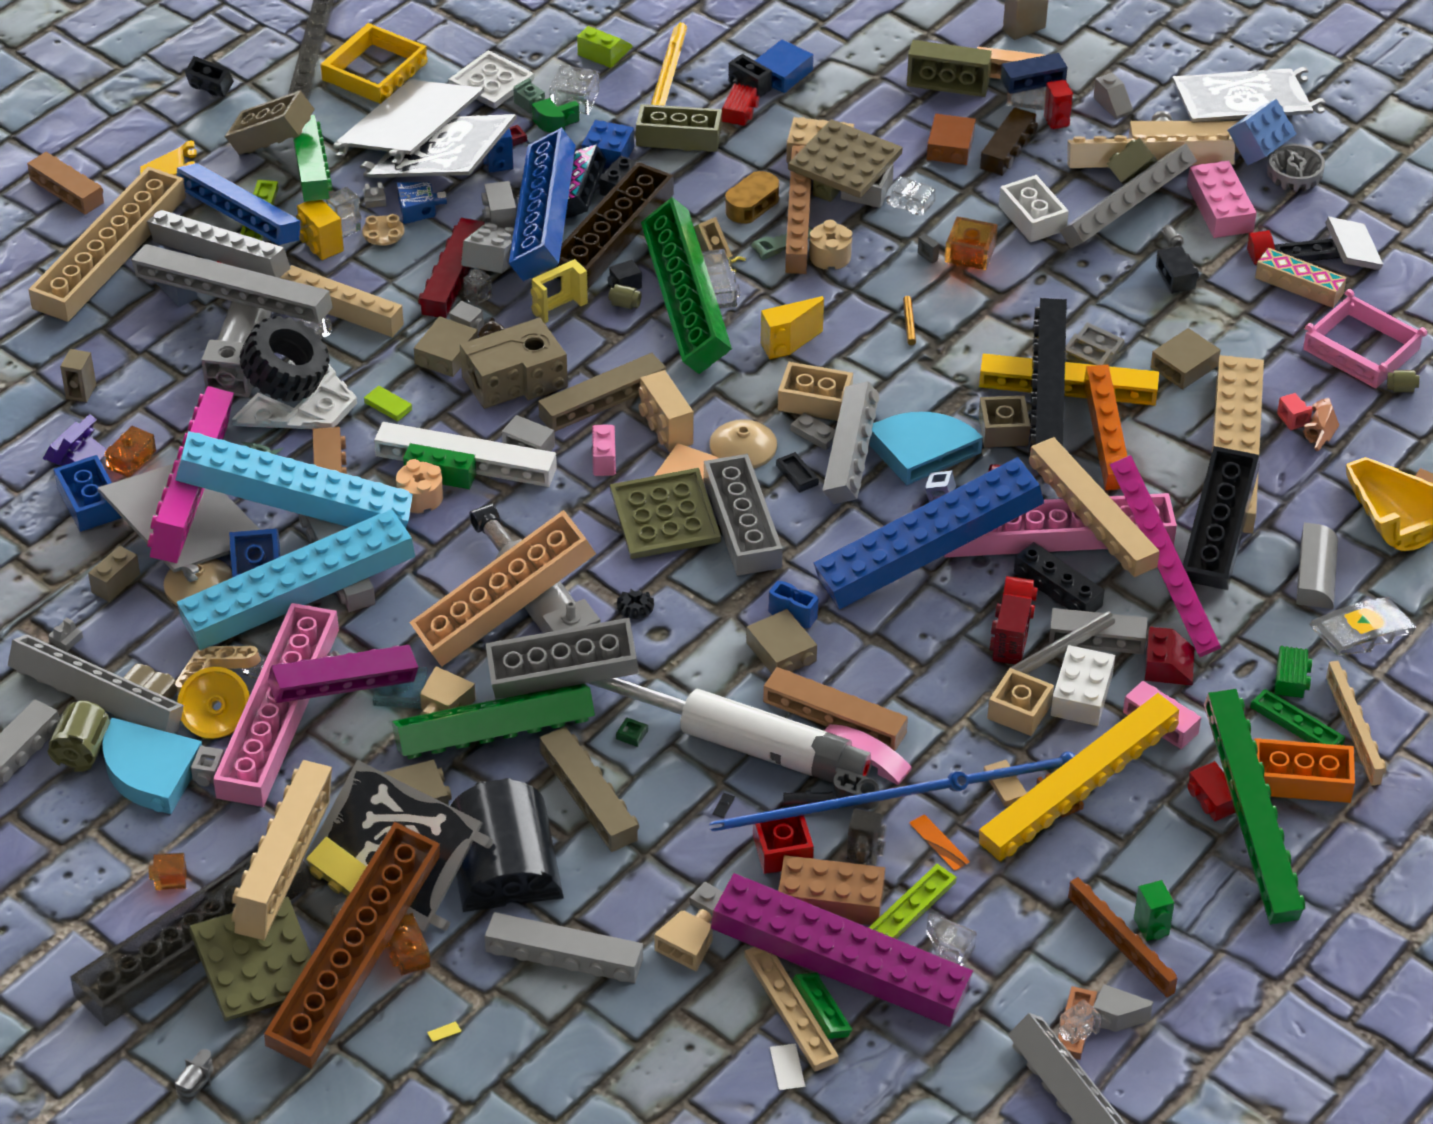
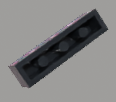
(585, 176)

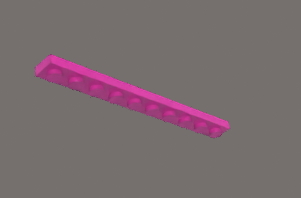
(1169, 563)

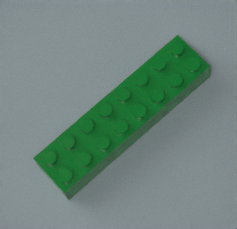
(492, 719)

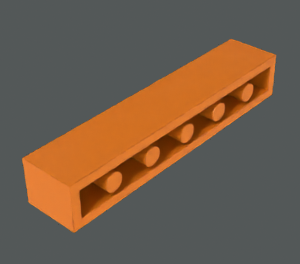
(1104, 421)

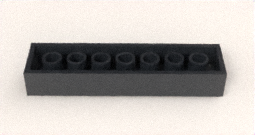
(1048, 371)

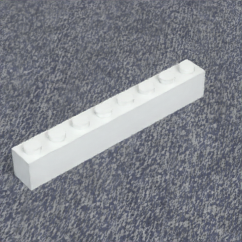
(492, 457)

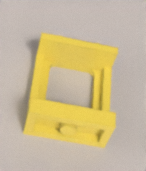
(572, 288)

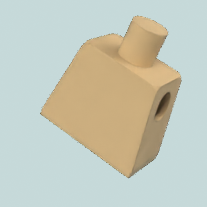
(446, 692)
(685, 938)

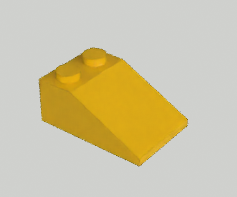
(791, 326)

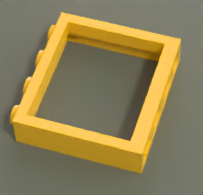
(369, 35)

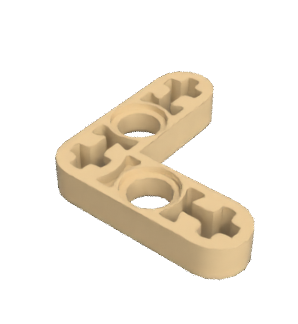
(219, 656)

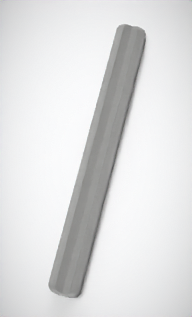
(1061, 645)

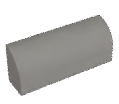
(1317, 566)

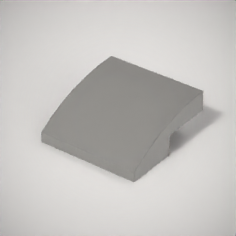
(1094, 345)

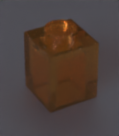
(169, 871)

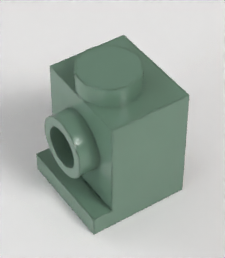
(526, 94)

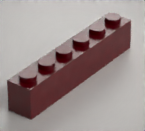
(448, 274)

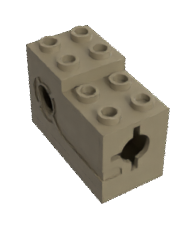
(514, 364)

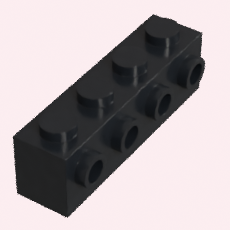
(1058, 579)

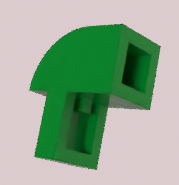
(551, 118)

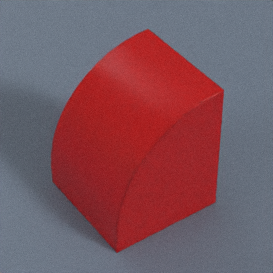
(1258, 244)

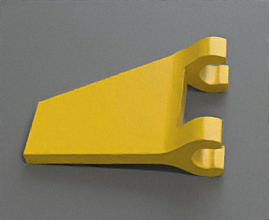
(170, 161)

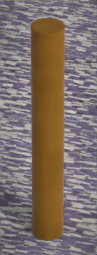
(909, 320)

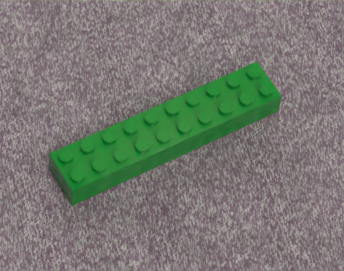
(686, 286)

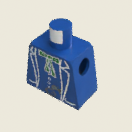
(418, 201)

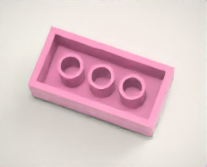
(1221, 199)

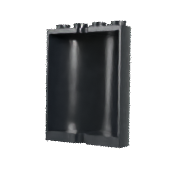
(522, 856)

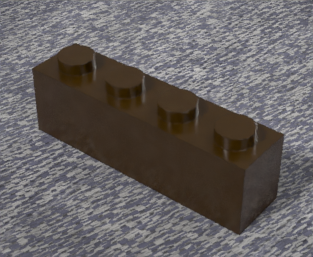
(1008, 141)

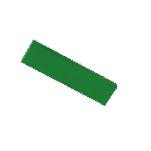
(1295, 719)

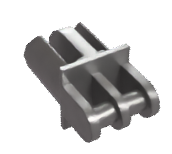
(194, 1076)

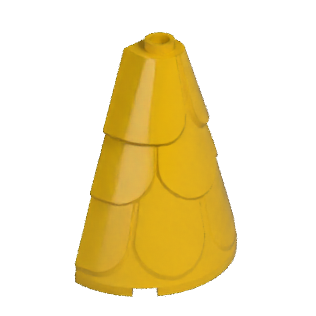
(1395, 502)

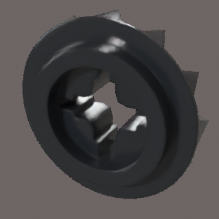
(635, 610)

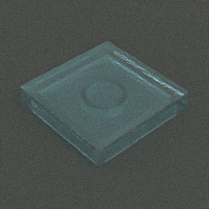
(402, 695)

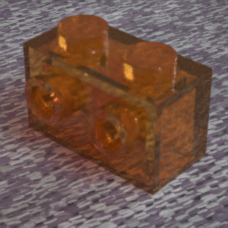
(408, 947)

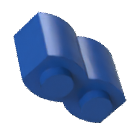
(800, 603)

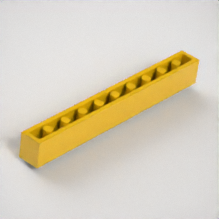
(1078, 777)

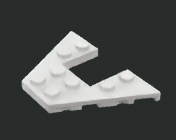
(320, 410)

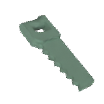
(775, 245)

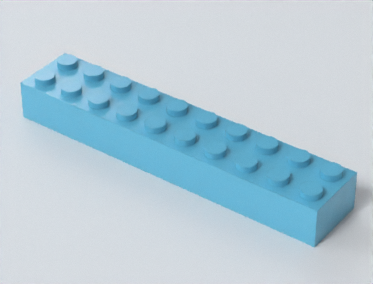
(287, 482)
(296, 578)

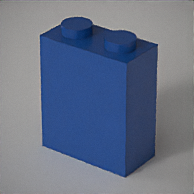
(787, 63)

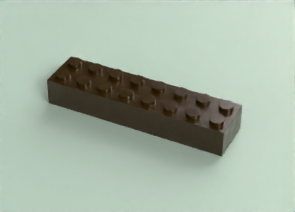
(616, 220)

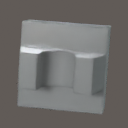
(374, 196)
(65, 635)

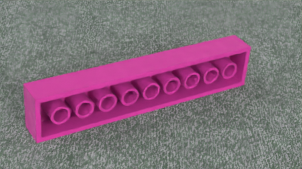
(183, 499)

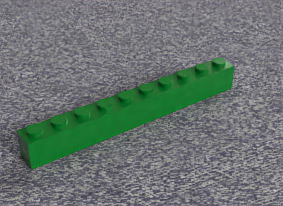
(1253, 807)

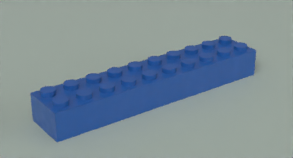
(542, 205)
(928, 532)

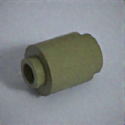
(625, 297)
(1402, 381)

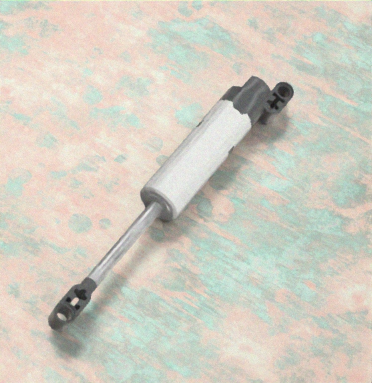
(764, 736)

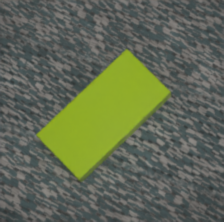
(388, 403)

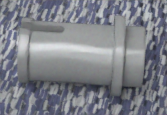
(1172, 237)

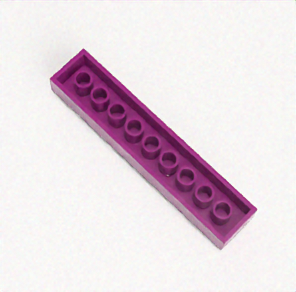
(841, 949)

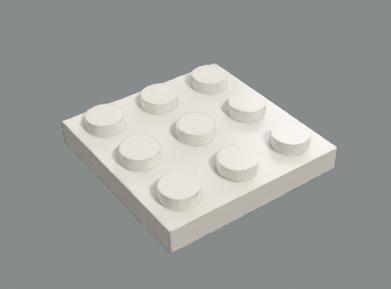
(494, 75)

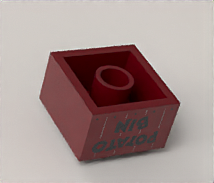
(1010, 629)

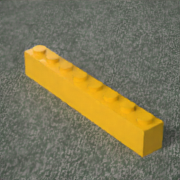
(1016, 374)

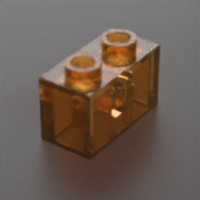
(130, 451)

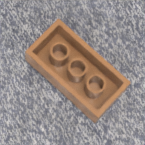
(837, 887)

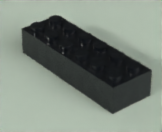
(1221, 517)

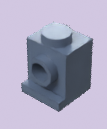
(939, 484)

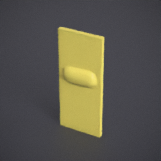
(444, 1031)

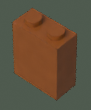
(951, 139)

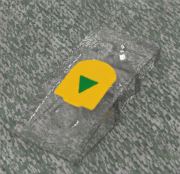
(1362, 626)

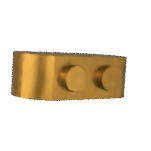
(752, 197)

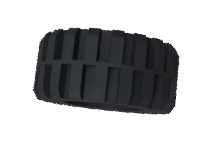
(276, 376)

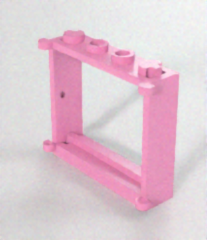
(1351, 362)

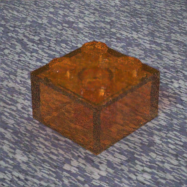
(971, 243)

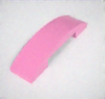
(889, 763)

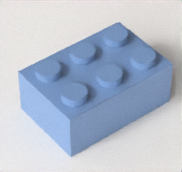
(1262, 131)

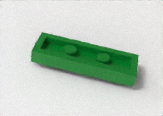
(822, 1005)

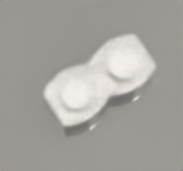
(910, 196)

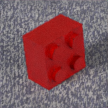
(782, 838)

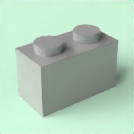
(528, 434)

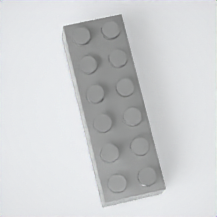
(742, 514)
(562, 658)

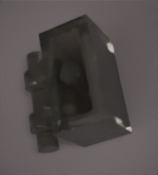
(866, 837)

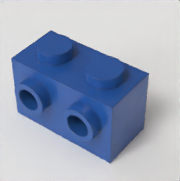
(501, 155)

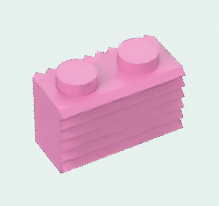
(603, 450)

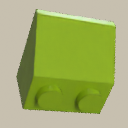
(601, 47)

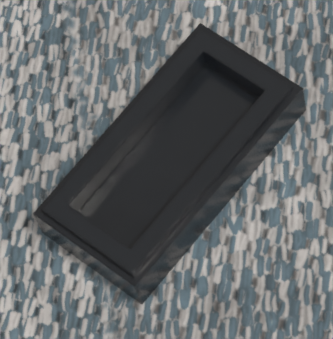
(797, 472)

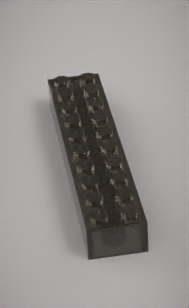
(161, 948)

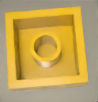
(320, 228)

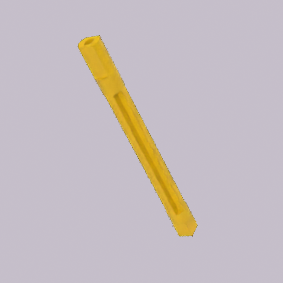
(669, 65)

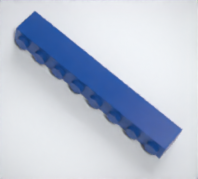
(239, 204)

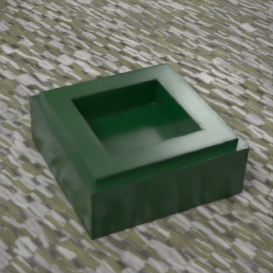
(632, 732)

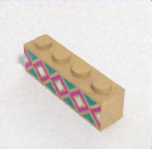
(1300, 277)

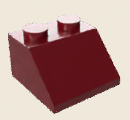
(1168, 657)

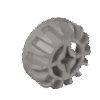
(1296, 161)

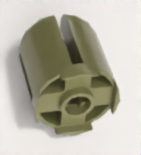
(79, 735)

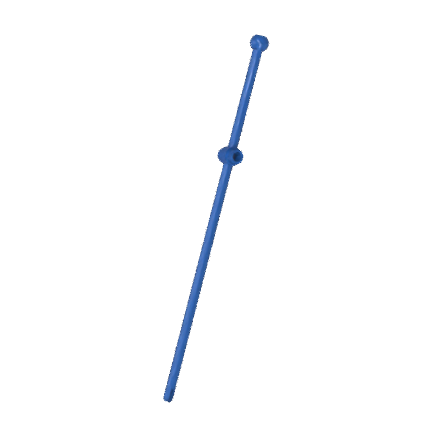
(950, 782)

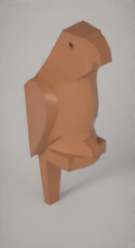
(1322, 423)

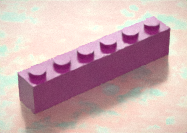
(342, 673)

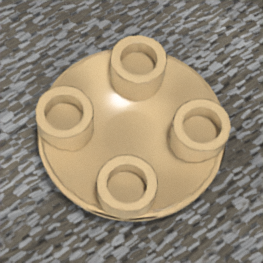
(383, 229)

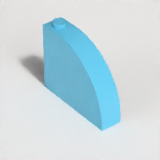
(923, 443)
(148, 764)

